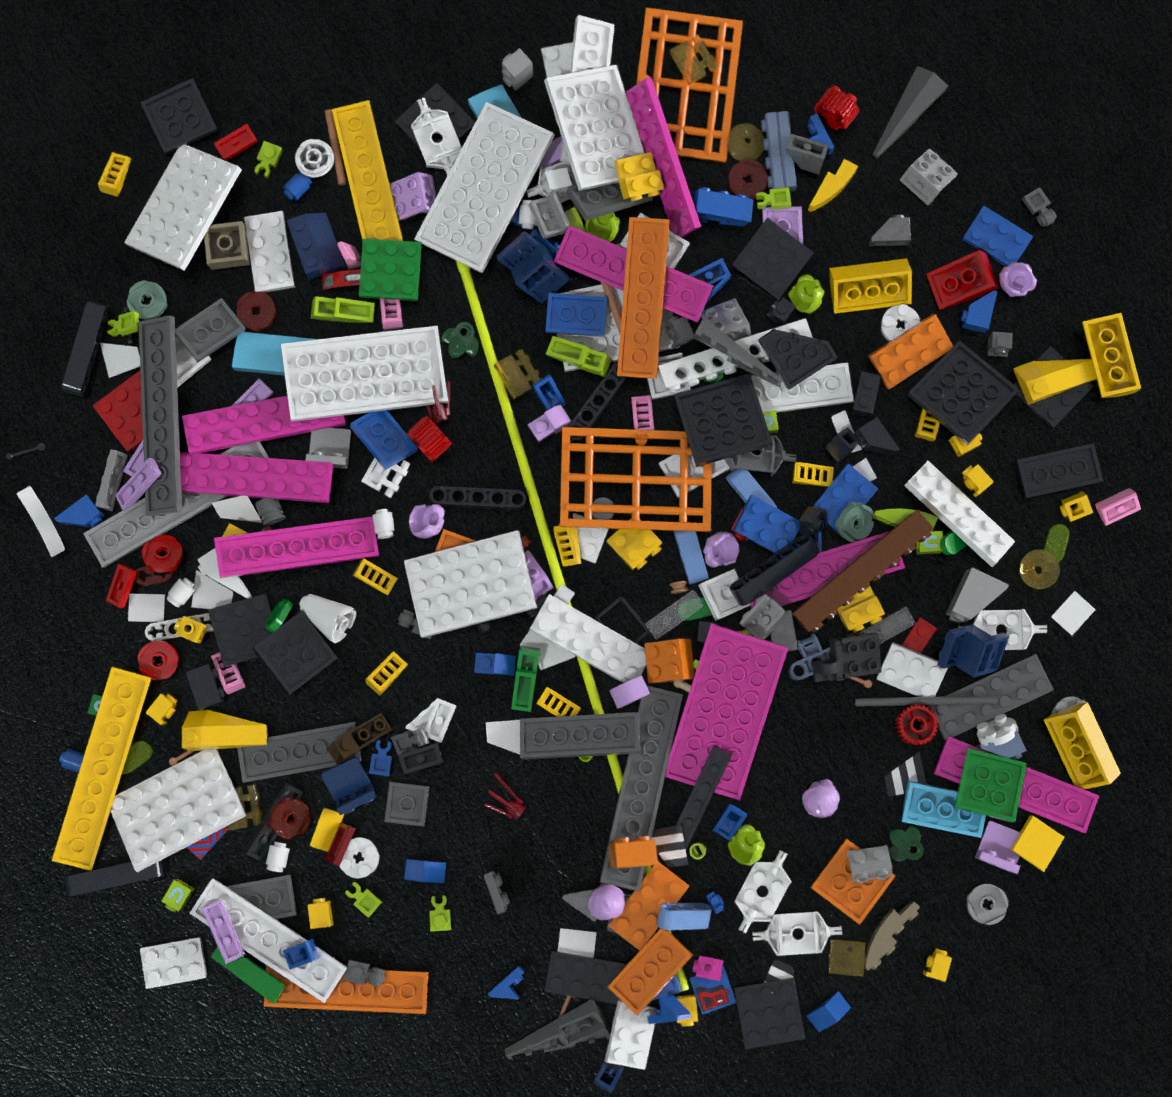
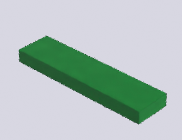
(253, 975)

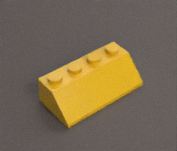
(871, 285)
(1111, 356)
(1082, 746)

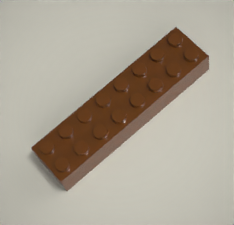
(864, 569)

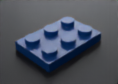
(997, 237)
(576, 314)
(383, 438)
(845, 488)
(766, 525)

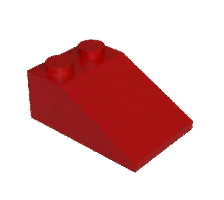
(962, 280)

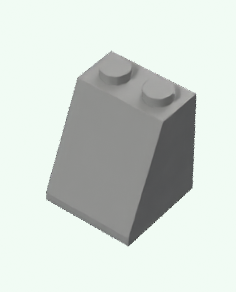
(973, 595)

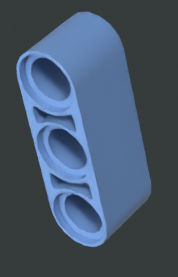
(746, 485)
(691, 556)
(684, 916)

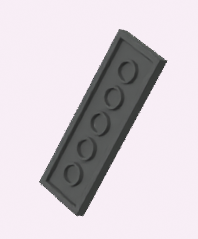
(1011, 685)
(580, 736)
(292, 753)

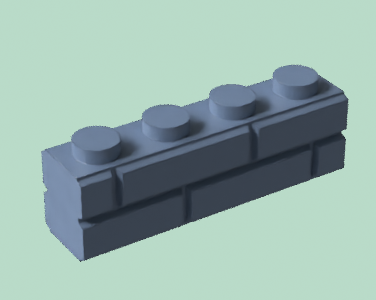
(778, 160)

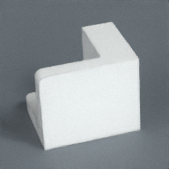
(557, 179)

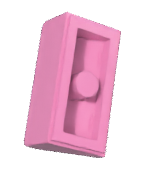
(1118, 506)

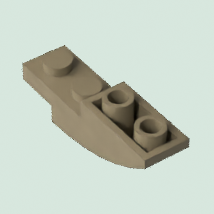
(882, 940)

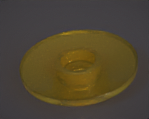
(737, 145)
(1048, 564)

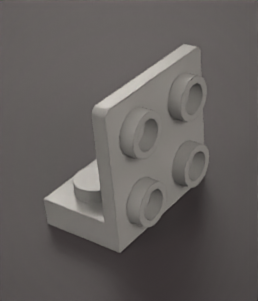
(928, 176)
(728, 319)
(330, 446)

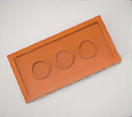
(911, 351)
(642, 908)
(650, 971)

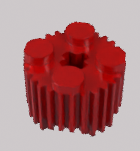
(837, 108)
(429, 438)
(906, 720)

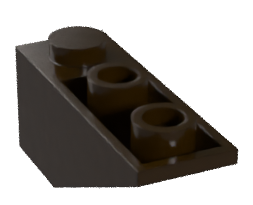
(358, 738)

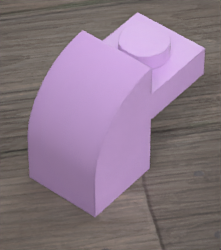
(549, 423)
(629, 692)

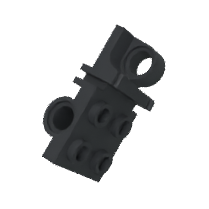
(850, 657)

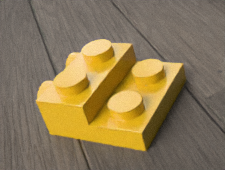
(638, 176)
(635, 546)
(861, 610)

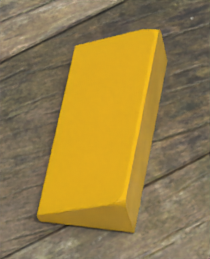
(326, 829)

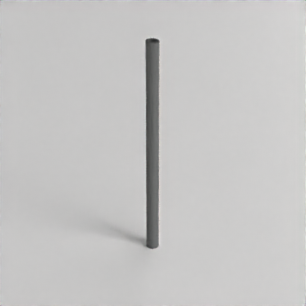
(926, 701)

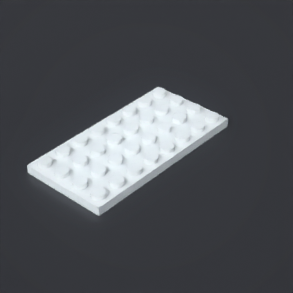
(484, 187)
(363, 373)

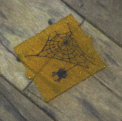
(847, 958)

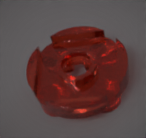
(743, 169)
(256, 300)
(280, 814)

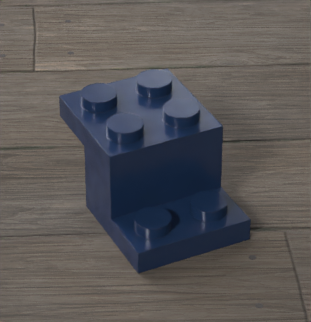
(533, 267)
(972, 650)

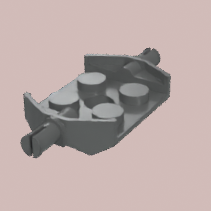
(768, 460)

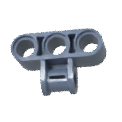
(807, 654)

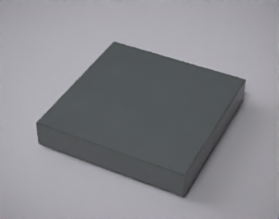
(407, 804)

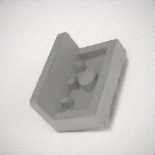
(549, 215)
(763, 617)
(869, 864)

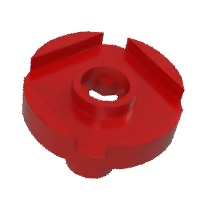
(165, 563)
(169, 657)

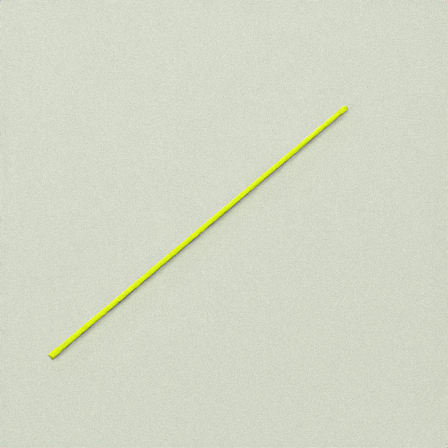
(537, 510)

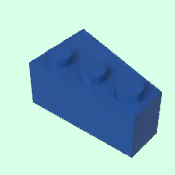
(722, 207)
(713, 274)

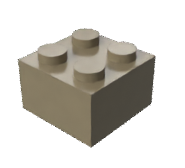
(226, 245)

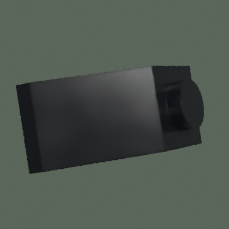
(876, 438)

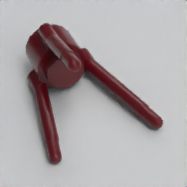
(439, 413)
(513, 807)

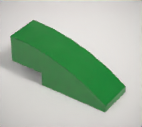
(525, 678)

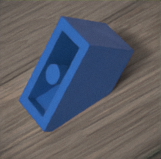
(979, 313)
(81, 513)

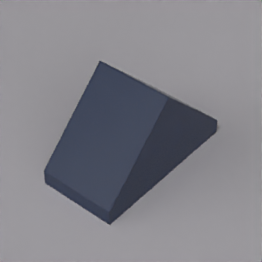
(608, 1075)

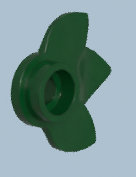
(459, 343)
(903, 841)

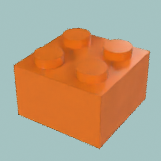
(669, 661)
(633, 854)

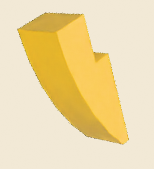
(833, 185)

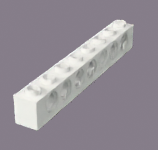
(672, 383)

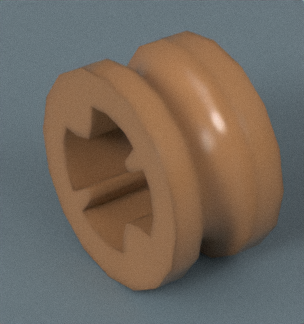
(679, 587)

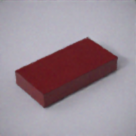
(339, 844)

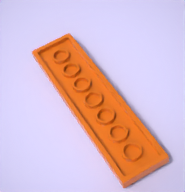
(643, 297)
(398, 994)

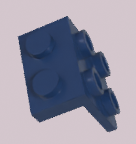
(349, 785)

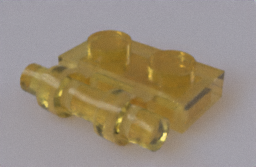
(688, 63)
(512, 375)
(256, 814)

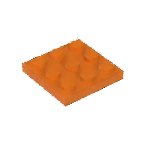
(850, 897)

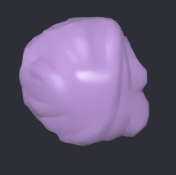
(1017, 279)
(426, 520)
(721, 549)
(821, 799)
(606, 902)

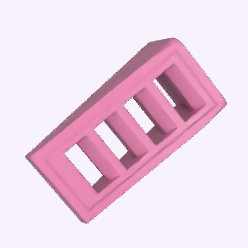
(350, 255)
(391, 320)
(642, 425)
(231, 683)

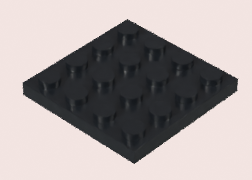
(963, 392)
(723, 420)

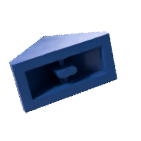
(548, 393)
(730, 821)
(425, 871)
(301, 954)
(828, 1012)

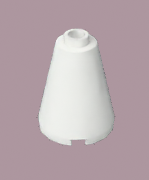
(328, 616)

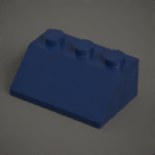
(315, 244)

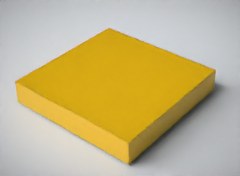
(1037, 843)

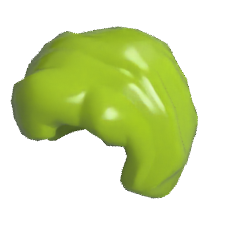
(603, 227)
(806, 294)
(746, 845)

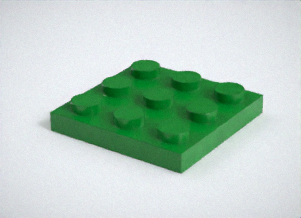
(390, 269)
(990, 785)

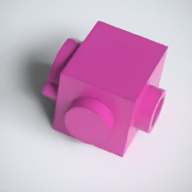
(708, 968)

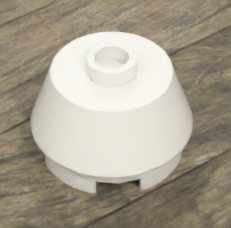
(314, 158)

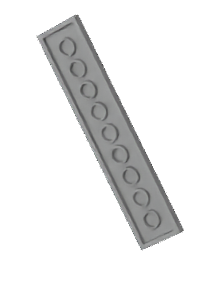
(133, 528)

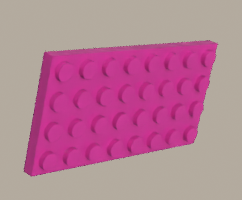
(726, 707)

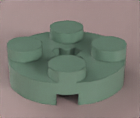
(149, 289)
(846, 525)

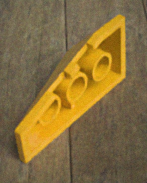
(1050, 378)
(220, 731)

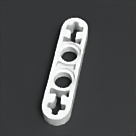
(158, 625)

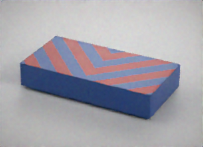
(204, 845)

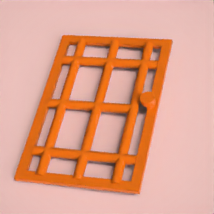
(715, 88)
(640, 439)

